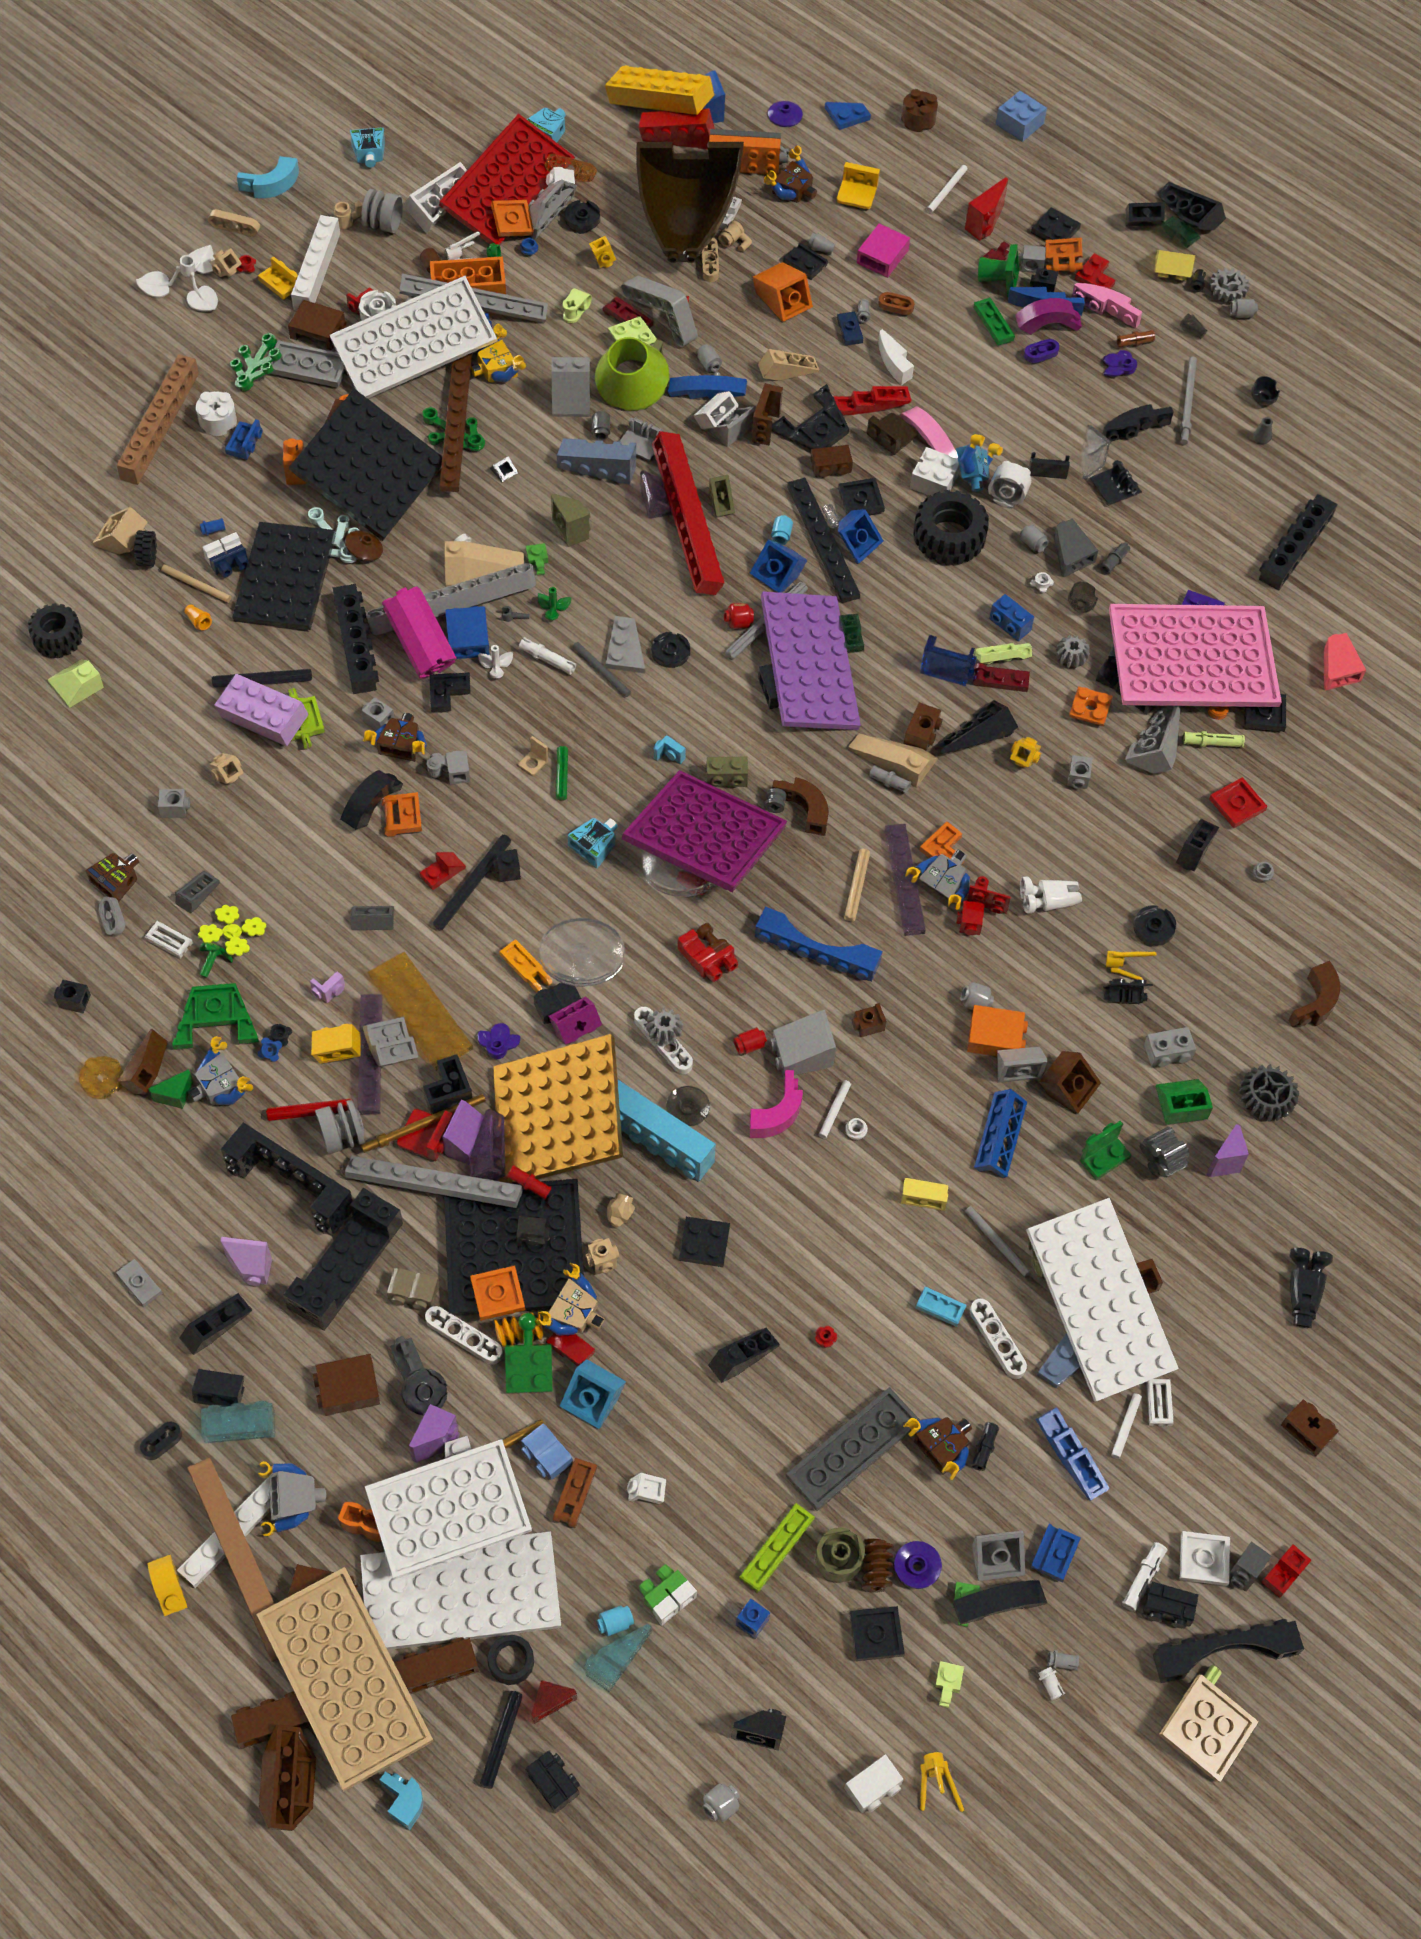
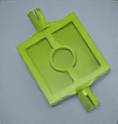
(313, 723)

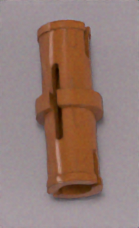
(1135, 338)

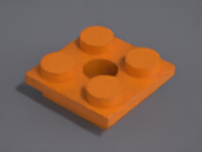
(1087, 697)

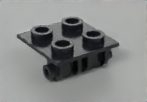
(1115, 483)
(1117, 989)

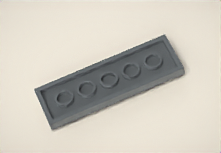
(851, 1449)

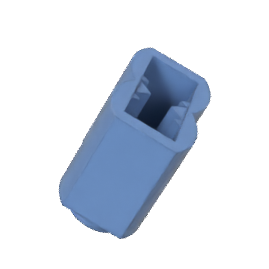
(546, 1452)

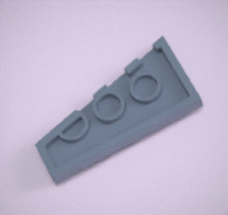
(1060, 1364)

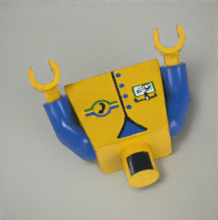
(496, 360)

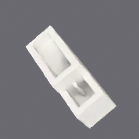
(895, 358)

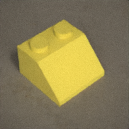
(1174, 264)

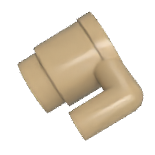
(343, 213)
(732, 233)

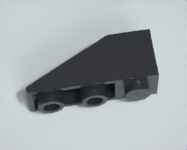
(742, 1354)

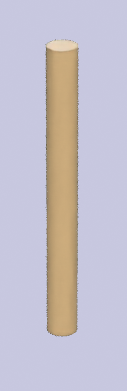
(196, 583)

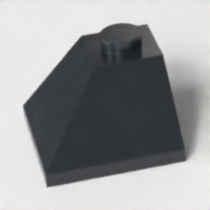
(761, 1729)

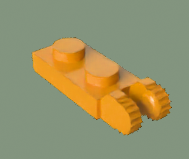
(524, 965)

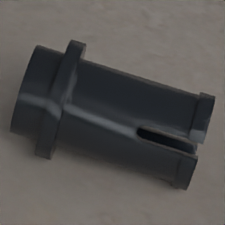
(1197, 283)

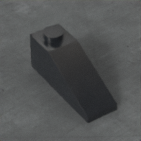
(1197, 845)
(214, 1323)

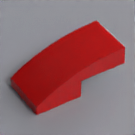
(571, 1347)
(1286, 1571)

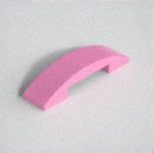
(929, 430)

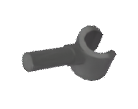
(509, 615)

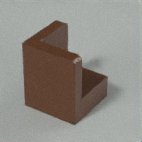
(1150, 1275)

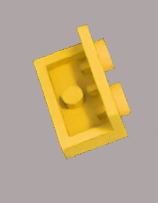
(279, 278)

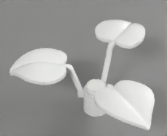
(202, 299)

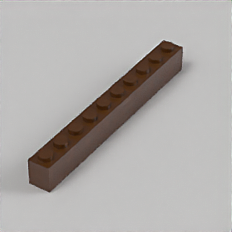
(416, 1670)

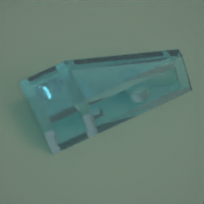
(612, 1660)

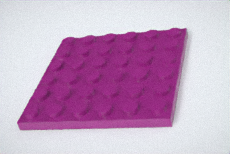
(704, 831)

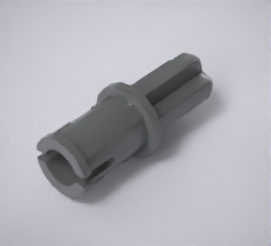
(1115, 558)

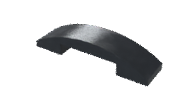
(999, 1600)

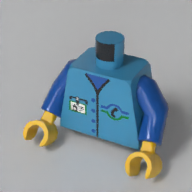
(975, 461)

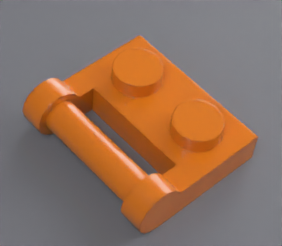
(408, 811)

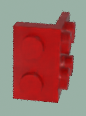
(428, 1140)

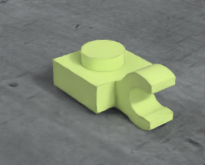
(949, 1680)

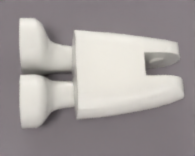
(1052, 893)

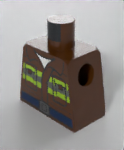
(114, 875)

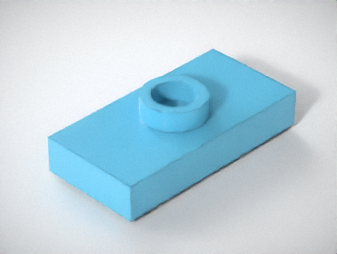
(940, 1306)

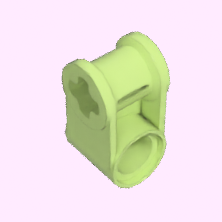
(576, 305)

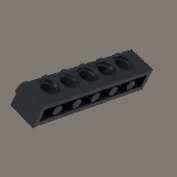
(1297, 542)
(354, 638)

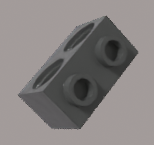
(1248, 1567)

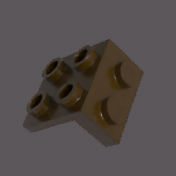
(891, 432)

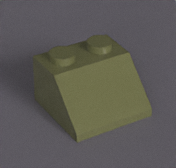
(570, 519)

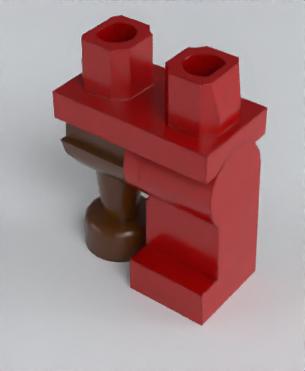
(708, 959)

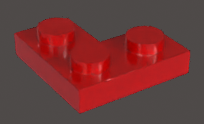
(1093, 272)

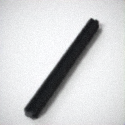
(471, 883)

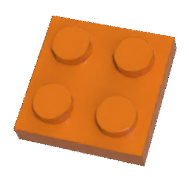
(512, 218)
(497, 1293)

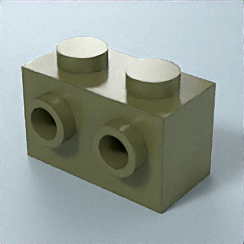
(727, 771)

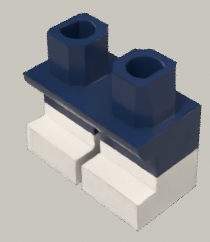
(226, 555)

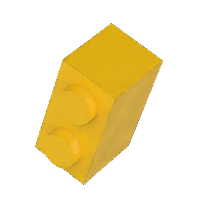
(336, 1043)

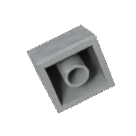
(570, 386)
(804, 1045)

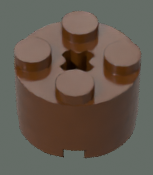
(919, 110)

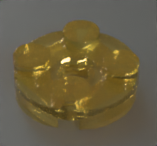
(95, 1067)

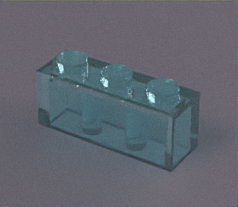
(238, 1422)

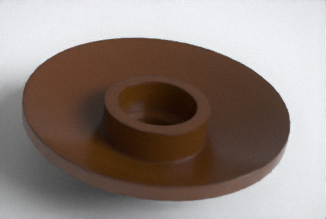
(364, 545)

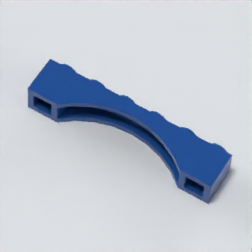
(857, 960)

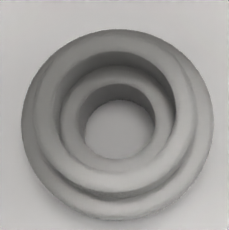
(1265, 867)

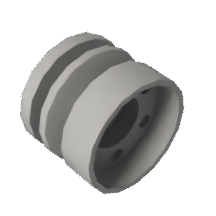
(382, 210)
(340, 1126)

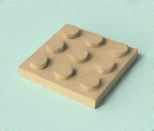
(1208, 1728)

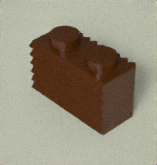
(831, 460)

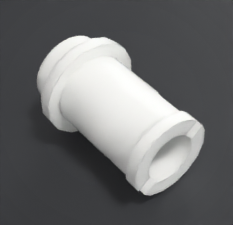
(1051, 1683)

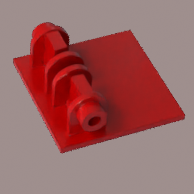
(994, 901)

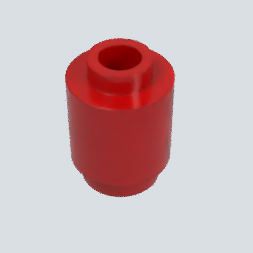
(750, 1041)

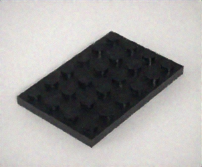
(284, 575)

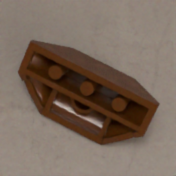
(287, 1778)

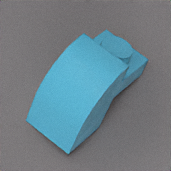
(409, 1802)

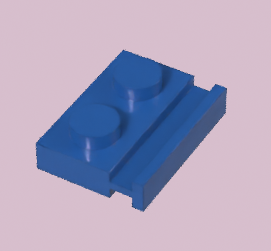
(1055, 1553)

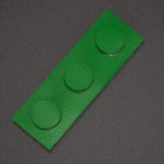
(994, 321)

